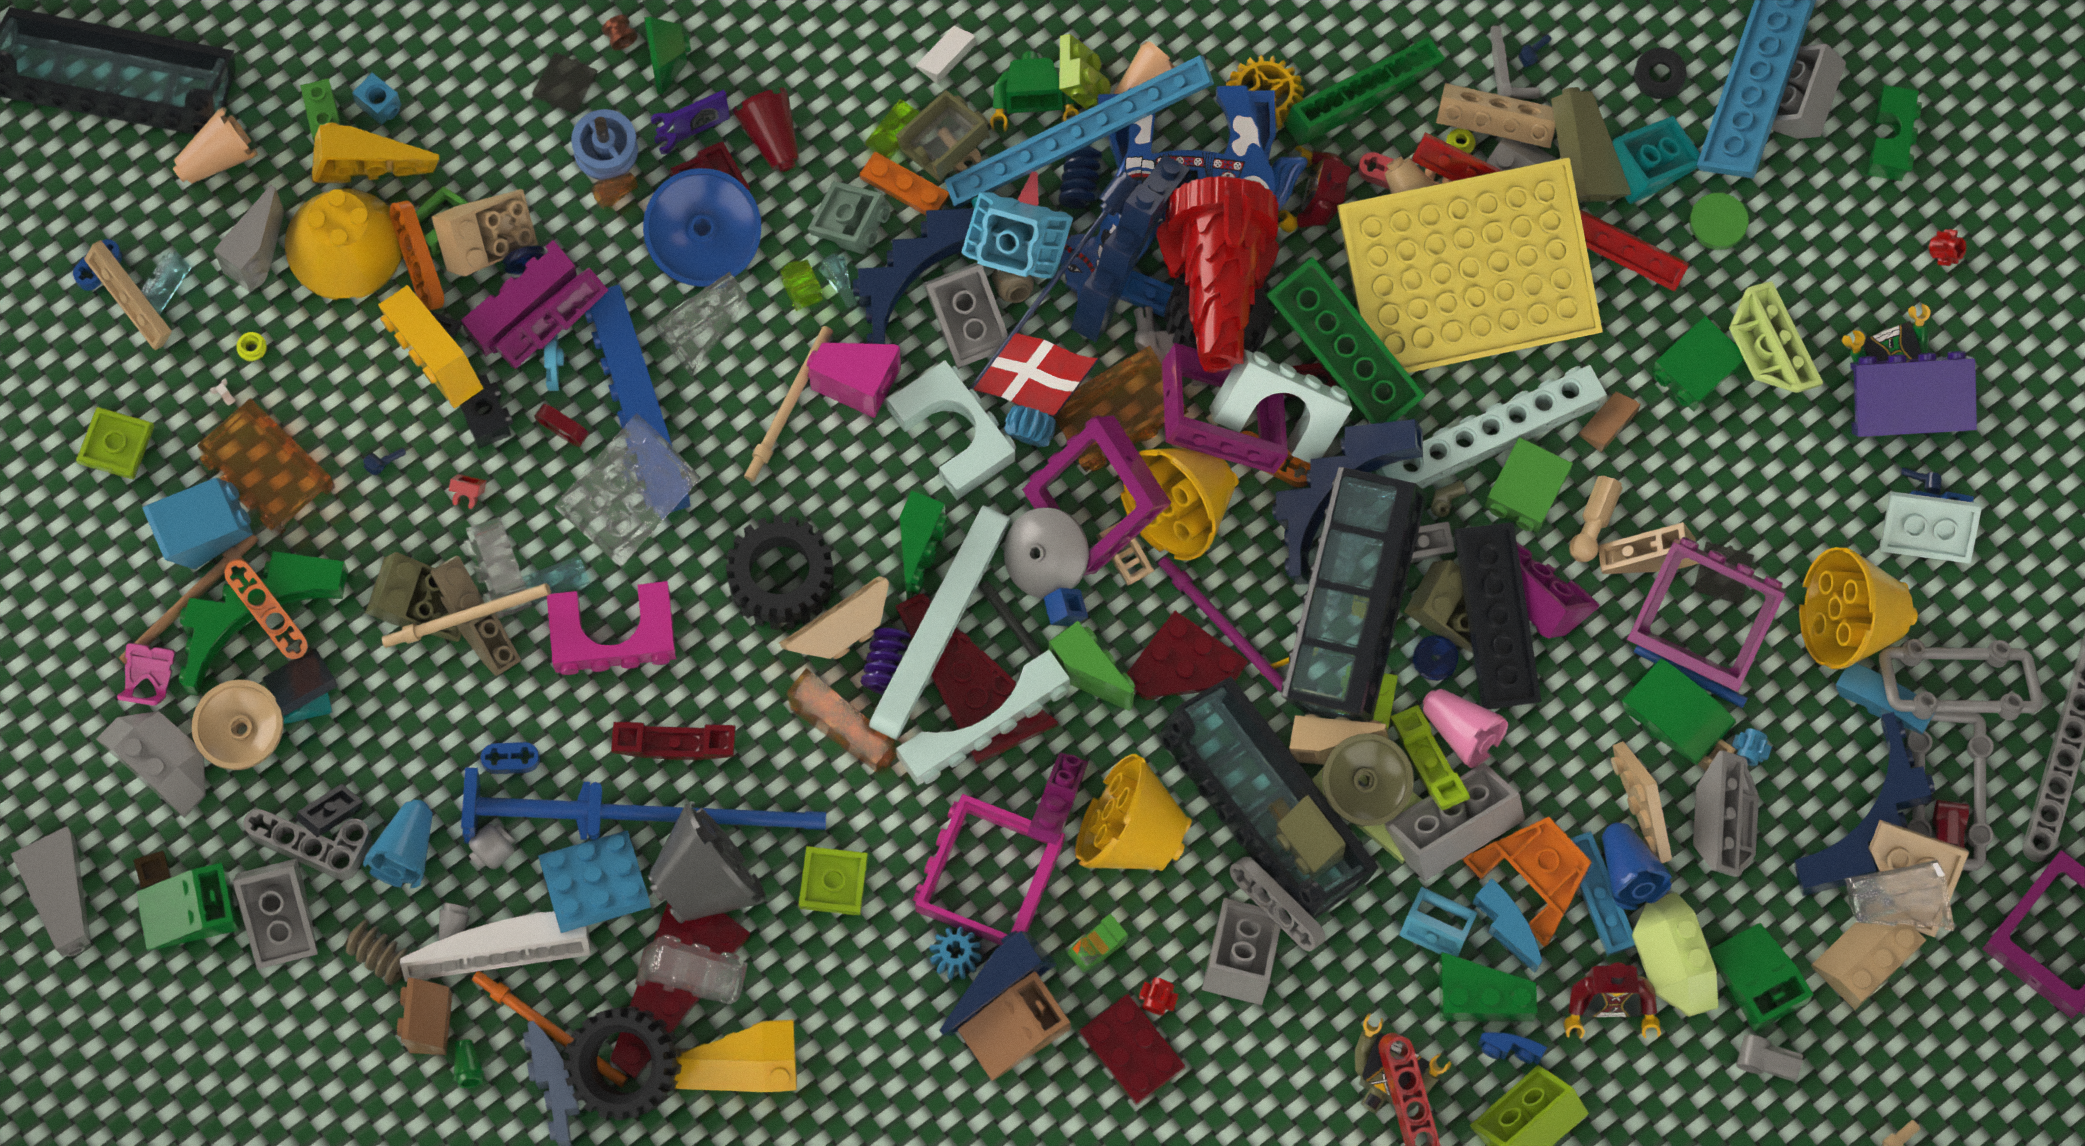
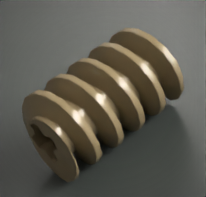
(375, 952)

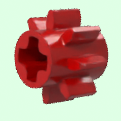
(1947, 247)
(1158, 996)

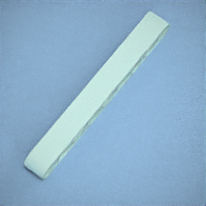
(939, 622)

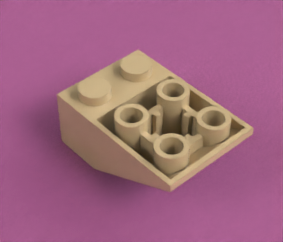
(483, 232)

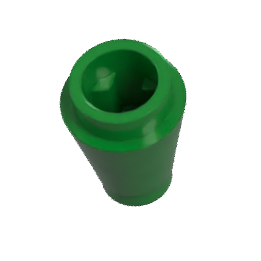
(467, 1066)

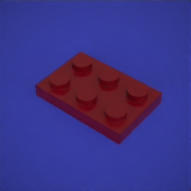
(1132, 1049)

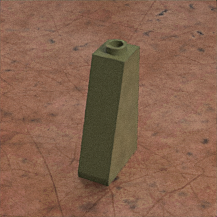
(1588, 144)

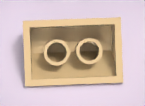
(1866, 958)

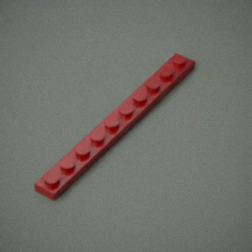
(1598, 234)

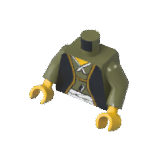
(1371, 1070)

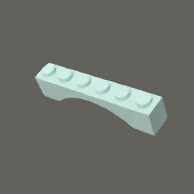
(932, 752)

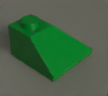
(667, 50)

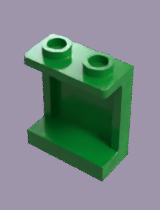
(1698, 363)

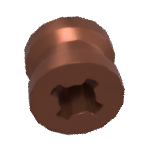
(619, 32)

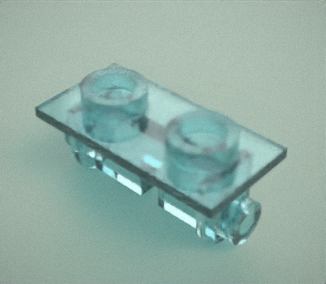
(169, 276)
(559, 577)

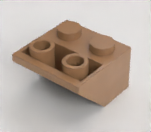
(425, 1017)

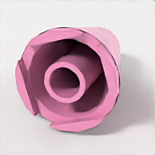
(1464, 725)

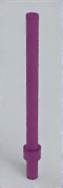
(1183, 582)

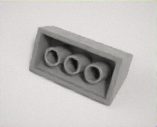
(1439, 838)

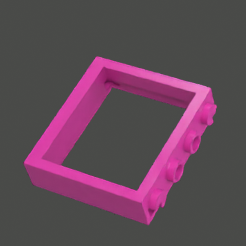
(946, 842)

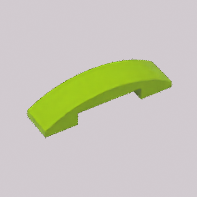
(1428, 758)

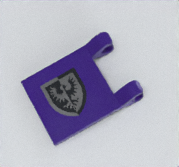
(691, 120)

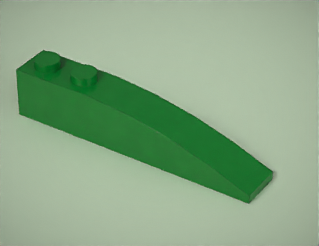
(1361, 91)

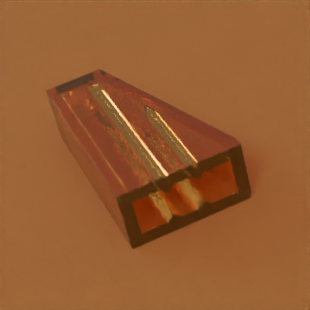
(840, 721)

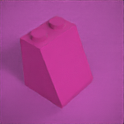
(855, 373)

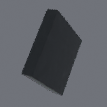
(300, 681)

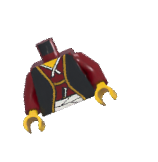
(1323, 191)
(1612, 993)

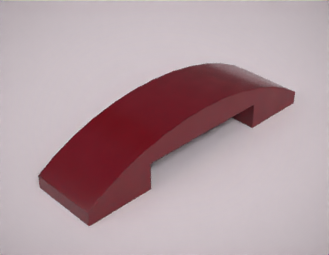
(673, 742)

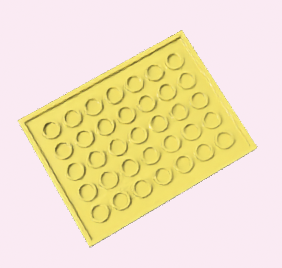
(1472, 265)

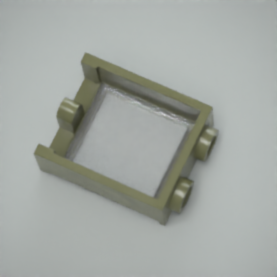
(943, 135)

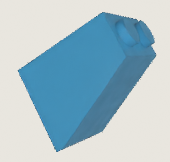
(198, 522)

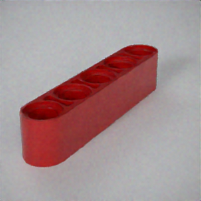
(1410, 1093)

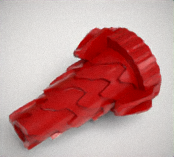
(1226, 243)

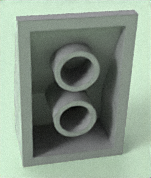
(250, 245)
(967, 313)
(276, 913)
(1242, 952)

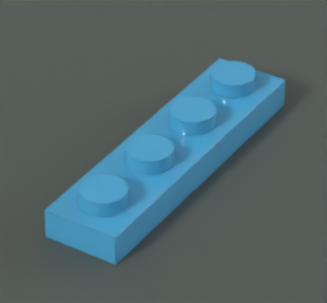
(1596, 891)

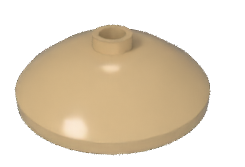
(224, 712)

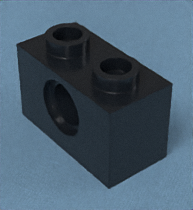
(491, 426)

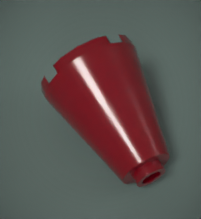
(770, 127)

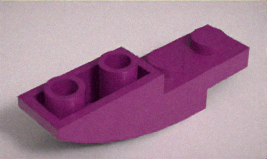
(1058, 798)

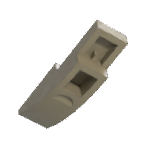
(484, 633)

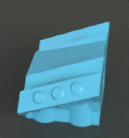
(1016, 236)

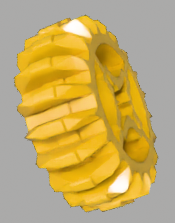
(1283, 82)

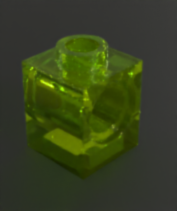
(801, 284)

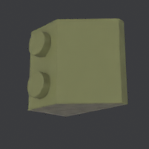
(1310, 839)

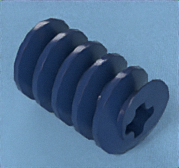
(1079, 178)

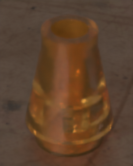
(612, 190)

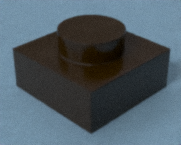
(152, 869)

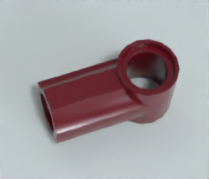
(1950, 821)

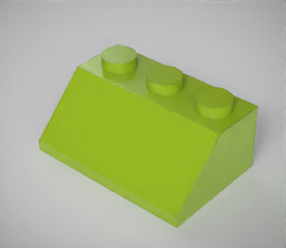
(1531, 1112)

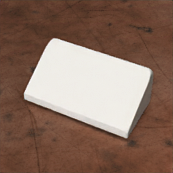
(946, 54)

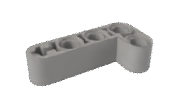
(304, 840)

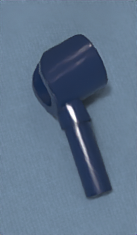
(1528, 53)
(375, 465)
(1932, 480)

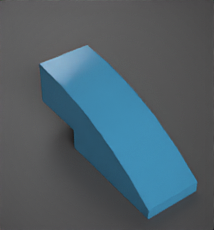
(1867, 689)
(1509, 924)

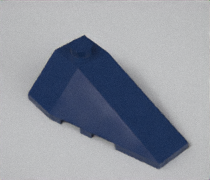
(1008, 965)

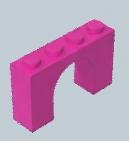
(650, 642)

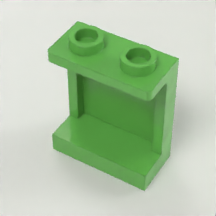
(1528, 485)

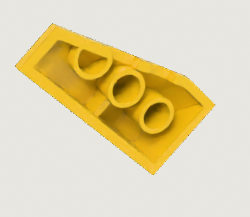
(352, 152)

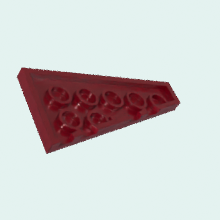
(973, 685)

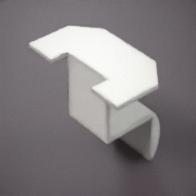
(223, 391)

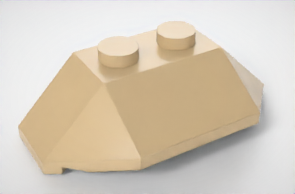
(842, 624)

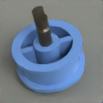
(604, 144)

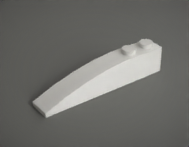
(497, 945)

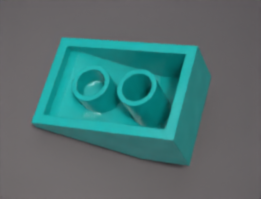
(1655, 157)

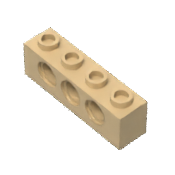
(1496, 115)

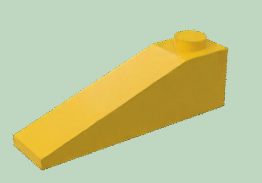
(747, 1061)

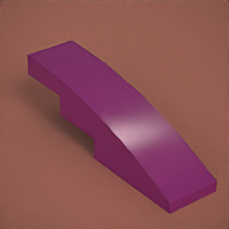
(550, 317)

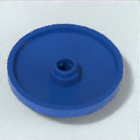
(702, 226)

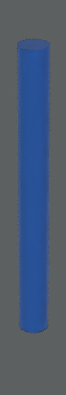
(1704, 682)

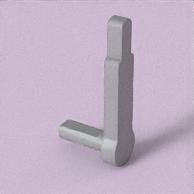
(1501, 70)

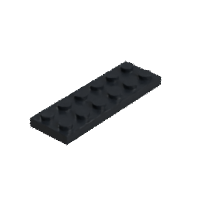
(1497, 616)

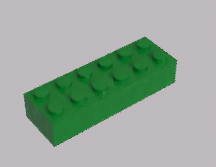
(1344, 343)

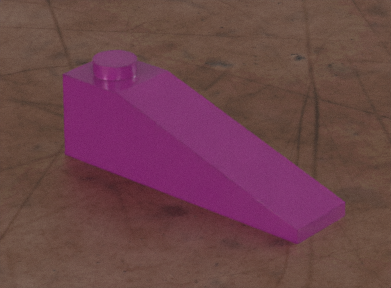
(1550, 601)

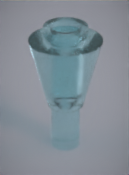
(836, 272)

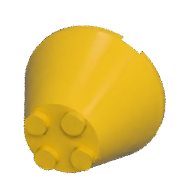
(342, 244)
(1199, 496)
(1852, 609)
(1132, 822)

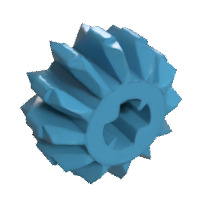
(1030, 426)
(967, 950)

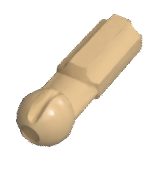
(1596, 516)

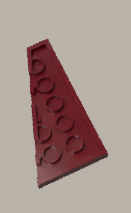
(714, 931)

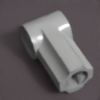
(1761, 1057)

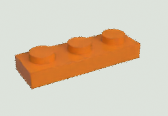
(903, 184)

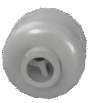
(491, 846)

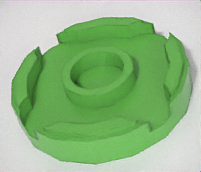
(1718, 221)

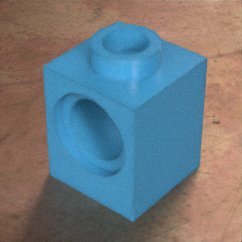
(372, 89)

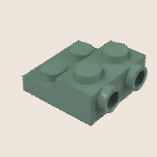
(850, 217)

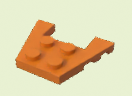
(1546, 861)

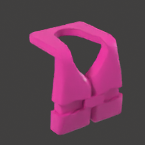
(150, 664)

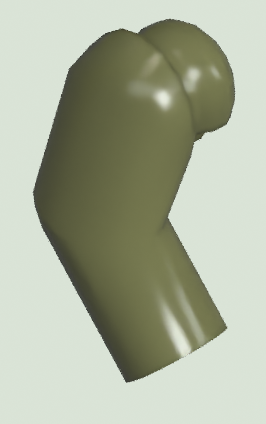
(1443, 496)

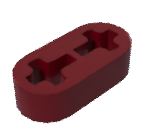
(561, 425)

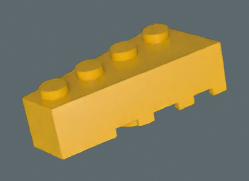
(430, 346)

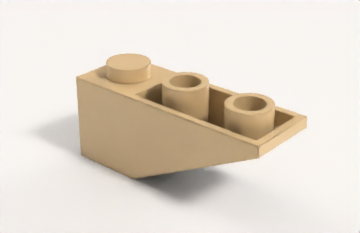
(1316, 736)

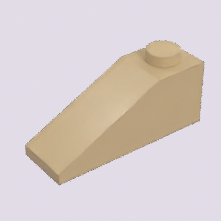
(1642, 551)

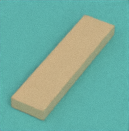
(127, 295)

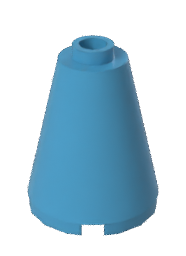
(402, 847)

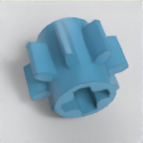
(1752, 746)

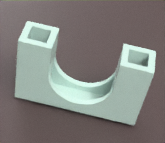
(1260, 377)
(944, 391)

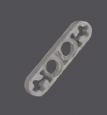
(1301, 927)

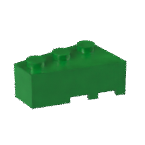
(1482, 993)

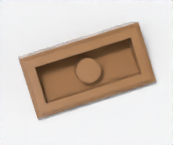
(1609, 421)

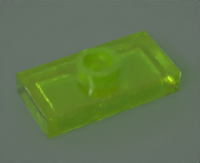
(883, 138)

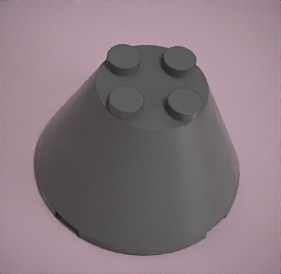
(702, 870)

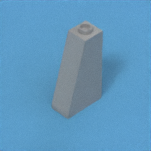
(55, 885)

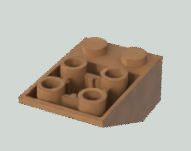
(1014, 1026)

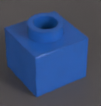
(1065, 607)

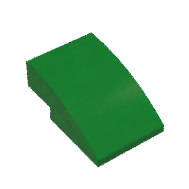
(1678, 711)

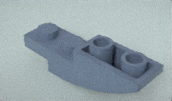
(549, 1073)

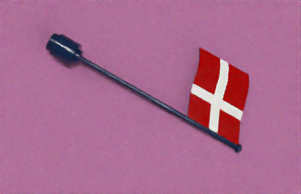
(1037, 371)

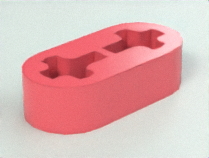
(1377, 176)

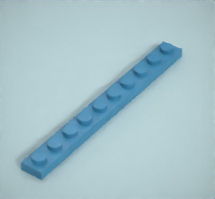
(1080, 131)

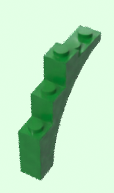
(214, 623)

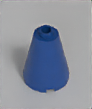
(1633, 868)

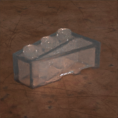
(701, 321)
(692, 969)

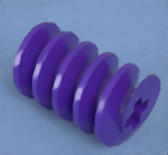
(883, 657)

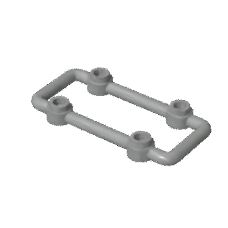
(1925, 703)
(1979, 749)

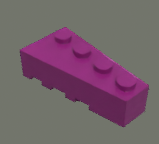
(518, 298)

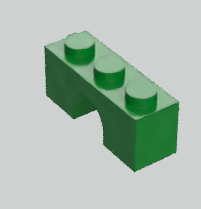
(1898, 110)

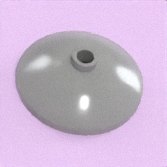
(1061, 547)

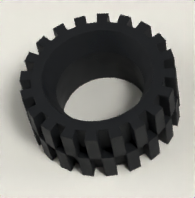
(1179, 321)
(788, 606)
(585, 1072)

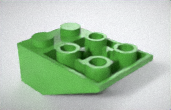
(1091, 667)

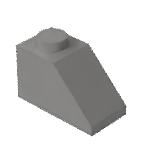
(1433, 542)

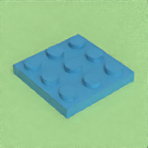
(594, 881)

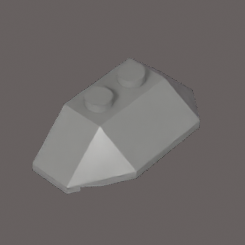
(159, 757)
(1726, 815)

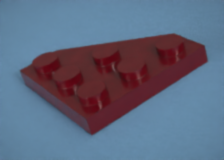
(1183, 661)

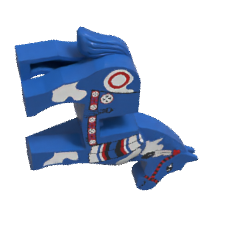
(1251, 135)

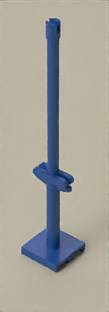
(589, 811)

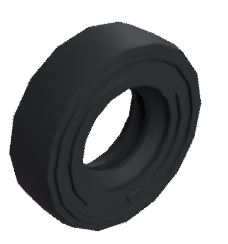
(1662, 56)

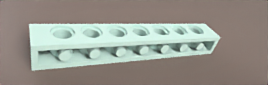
(1483, 446)

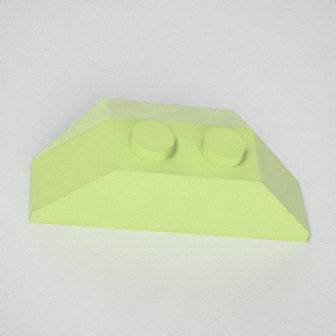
(1772, 341)
(1676, 955)

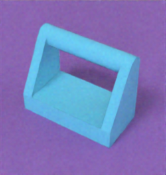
(1434, 933)

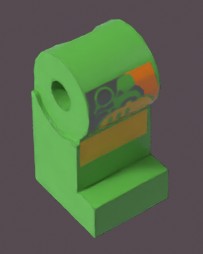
(1098, 944)

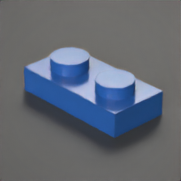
(1146, 292)

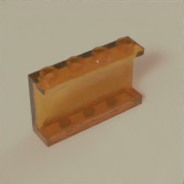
(1127, 391)
(264, 465)

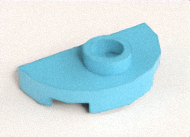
(552, 361)

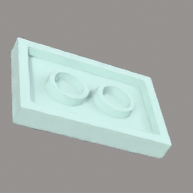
(1930, 527)

